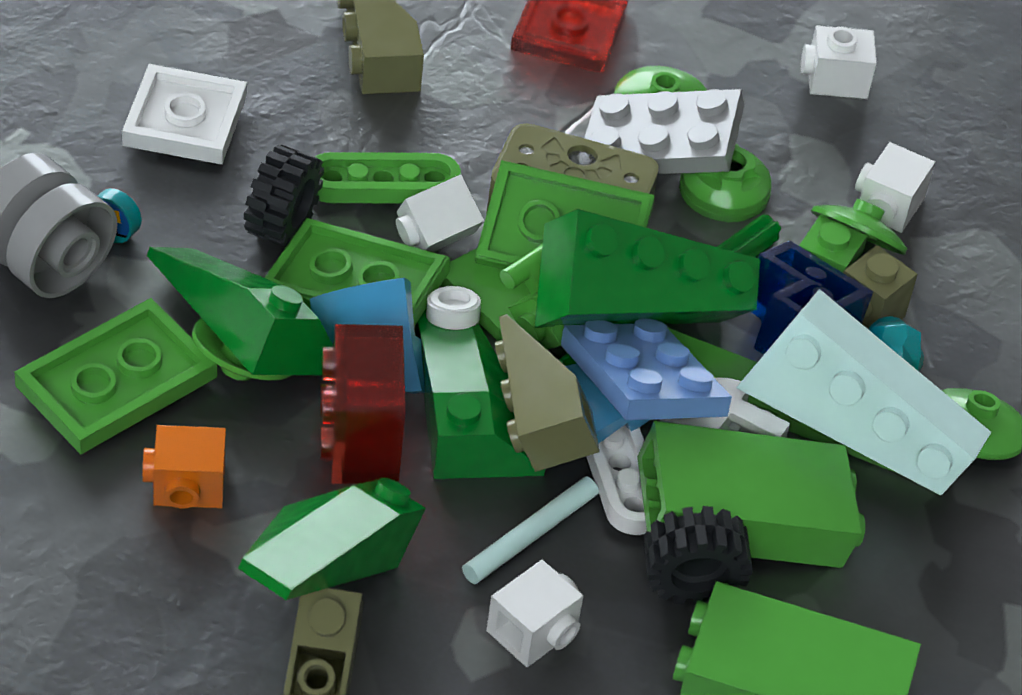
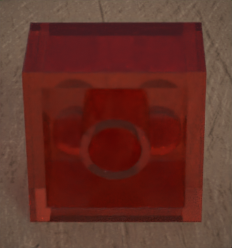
(363, 403)

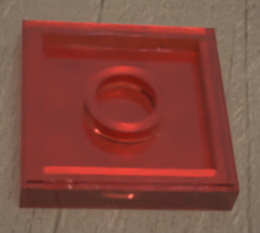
(570, 31)

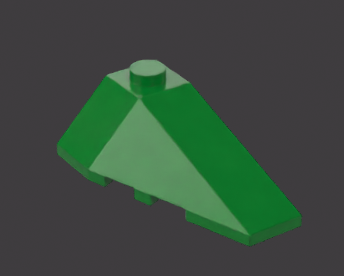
(253, 316)
(467, 406)
(334, 538)

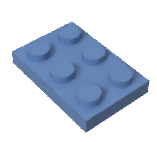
(645, 370)

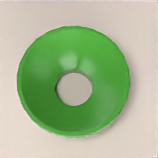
(730, 194)

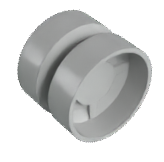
(51, 226)

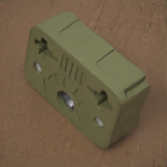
(576, 157)

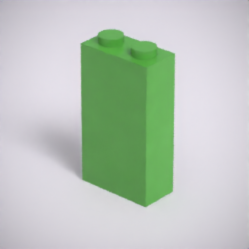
(786, 490)
(783, 649)

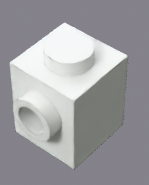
(840, 62)
(896, 184)
(438, 216)
(535, 613)

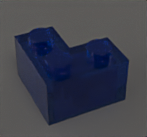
(789, 281)

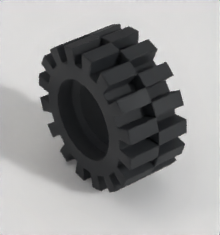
(283, 194)
(695, 552)

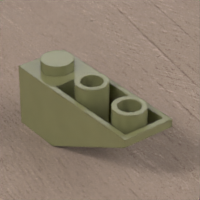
(384, 46)
(548, 403)
(324, 643)

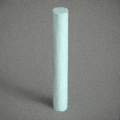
(530, 530)

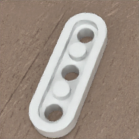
(620, 489)

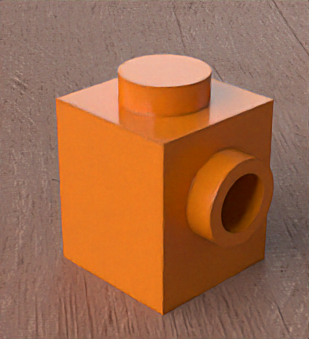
(186, 466)

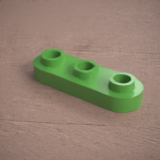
(381, 176)

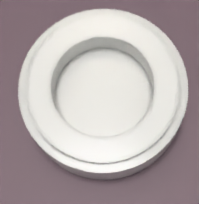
(453, 308)

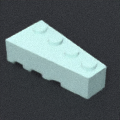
(865, 396)

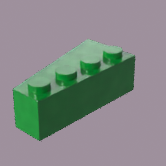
(631, 272)

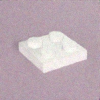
(184, 114)

